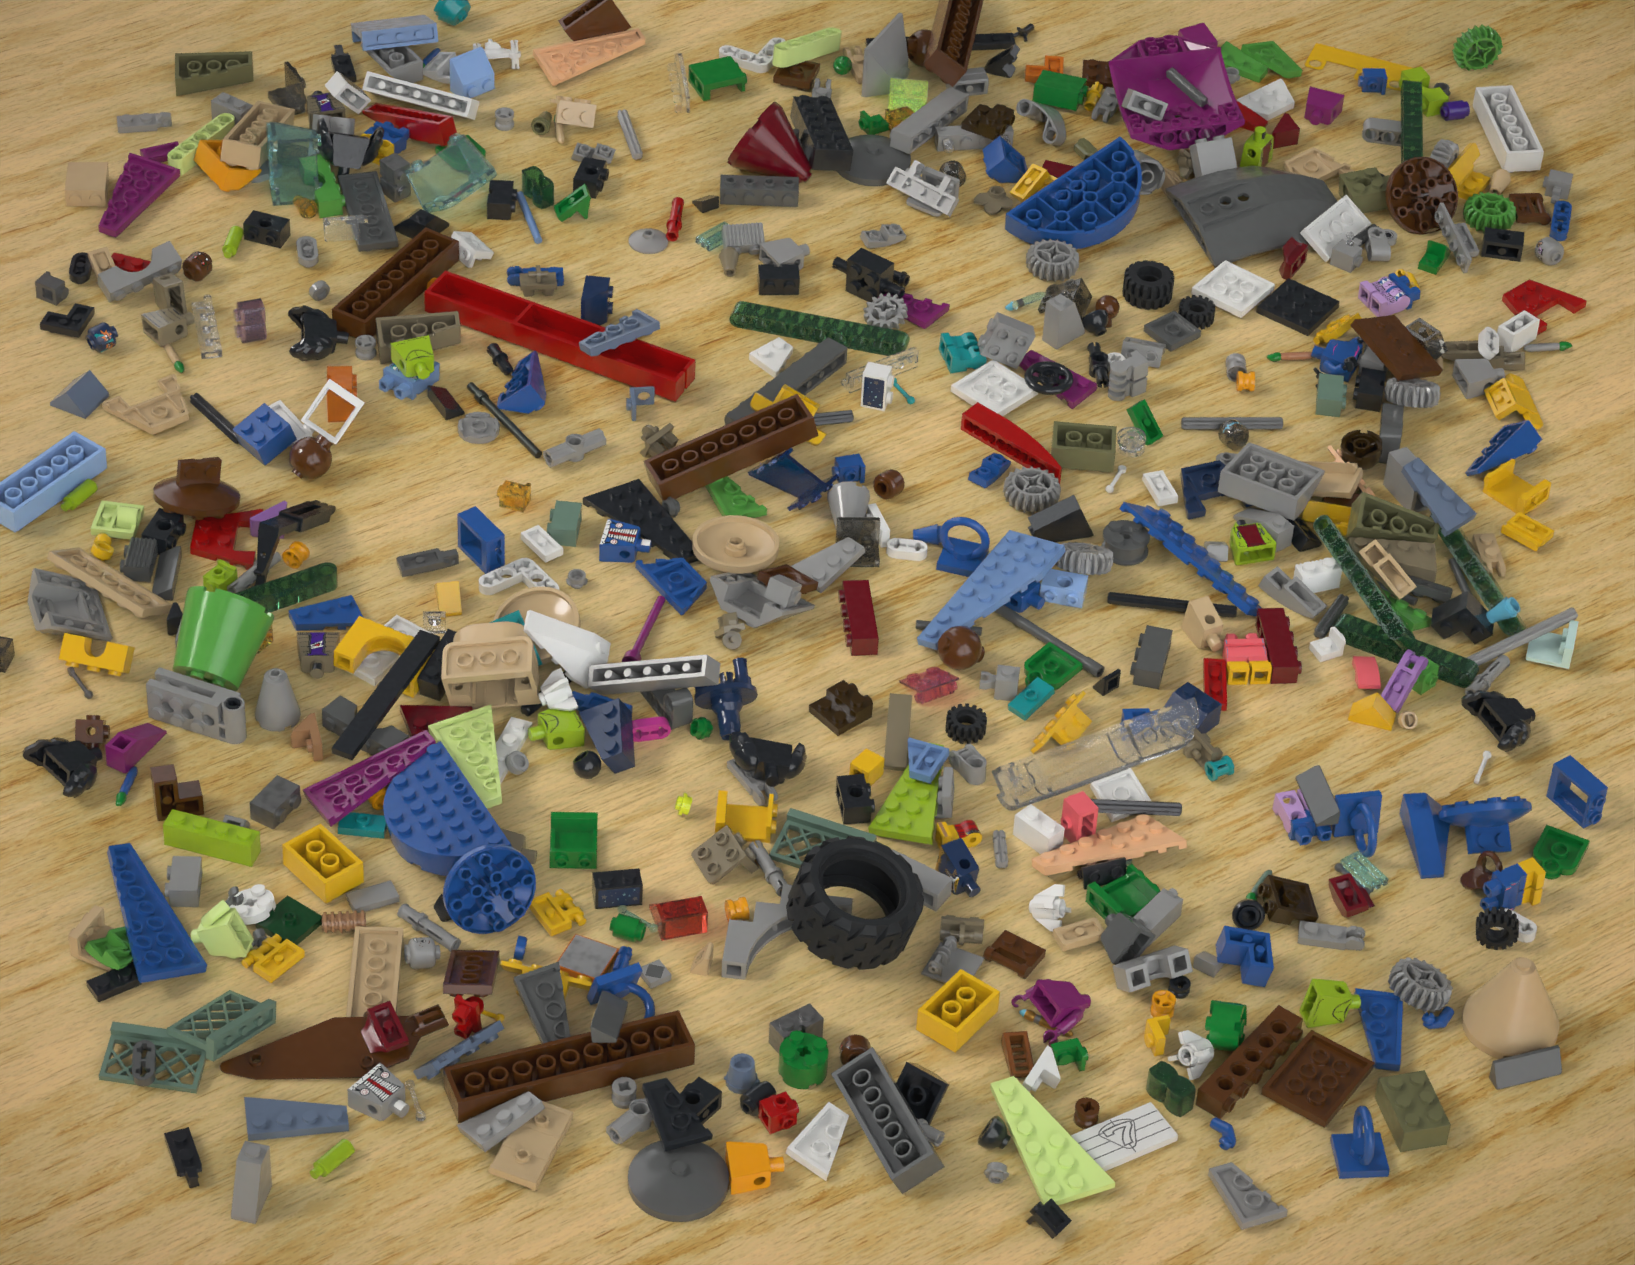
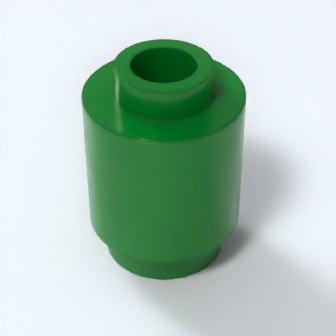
(628, 928)

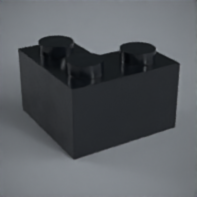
(1462, 614)

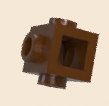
(83, 729)

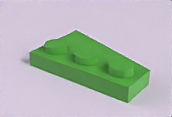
(1273, 57)
(1247, 66)
(732, 501)
(1415, 618)

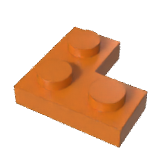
(1051, 63)

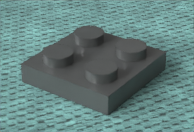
(1172, 330)

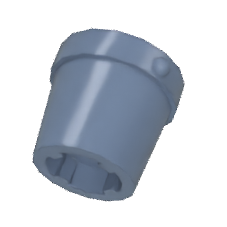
(741, 1074)

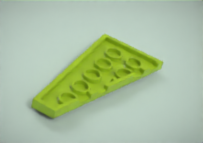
(909, 810)

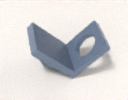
(633, 399)

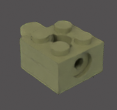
(1365, 189)

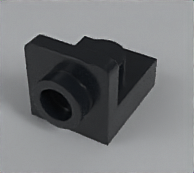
(1049, 1217)

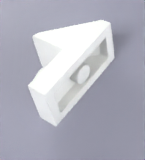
(1043, 1071)

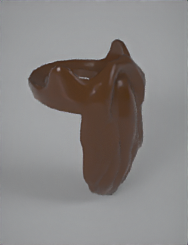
(1476, 877)

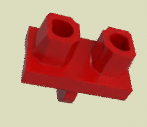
(467, 1015)

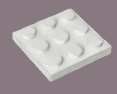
(1233, 288)
(994, 388)

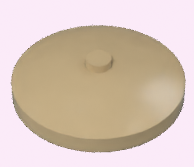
(735, 544)
(545, 601)

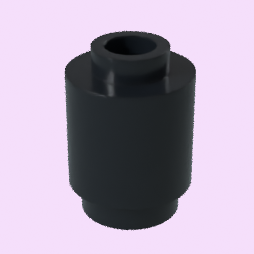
(750, 1100)

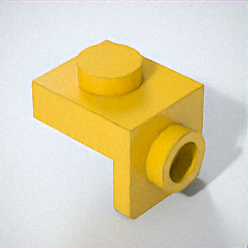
(1155, 1033)

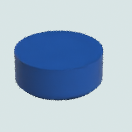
(520, 948)

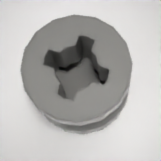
(504, 119)
(365, 347)
(624, 1092)

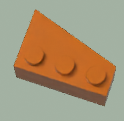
(337, 407)

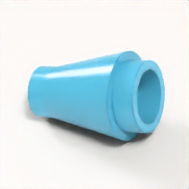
(1503, 610)

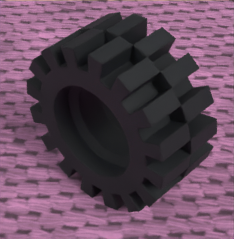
(1197, 311)
(966, 715)
(1501, 919)

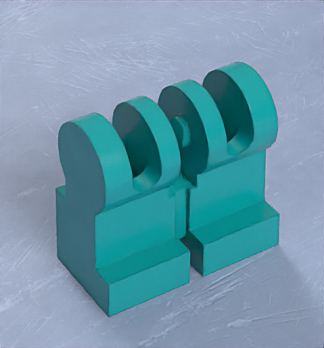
(961, 352)

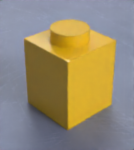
(869, 764)

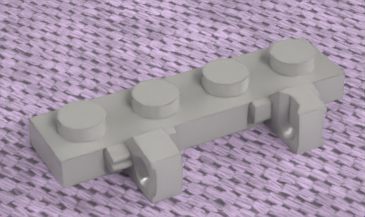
(936, 197)

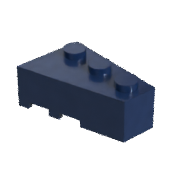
(611, 733)

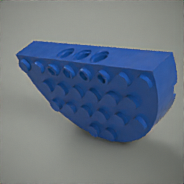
(1084, 203)
(437, 813)

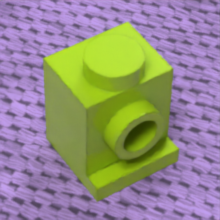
(220, 576)

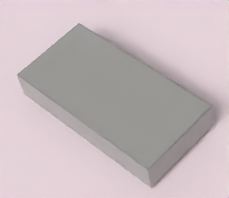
(372, 897)

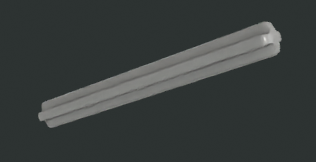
(1524, 636)

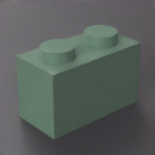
(1330, 395)
(565, 522)

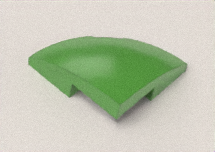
(111, 950)

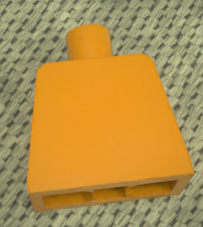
(750, 1166)

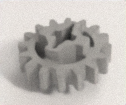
(886, 311)

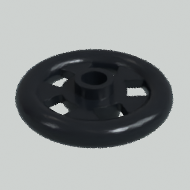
(1048, 376)

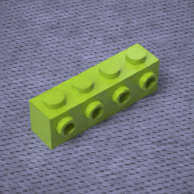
(212, 838)

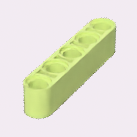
(806, 47)
(183, 155)

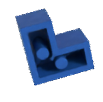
(1248, 950)

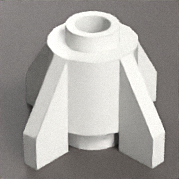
(557, 692)
(1048, 907)
(1195, 1053)

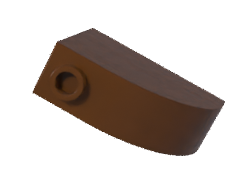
(593, 20)

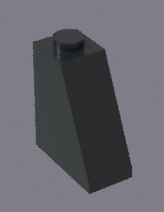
(1060, 522)

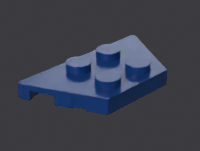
(675, 581)

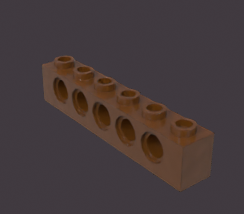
(1249, 1062)

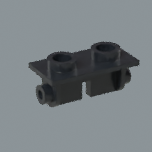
(1103, 872)

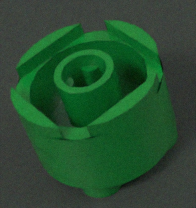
(1226, 1025)
(803, 1060)

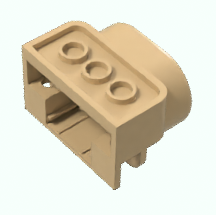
(491, 666)

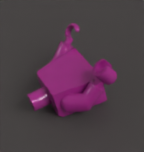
(1058, 1004)

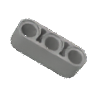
(1377, 131)

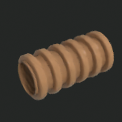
(343, 921)

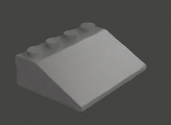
(1270, 481)

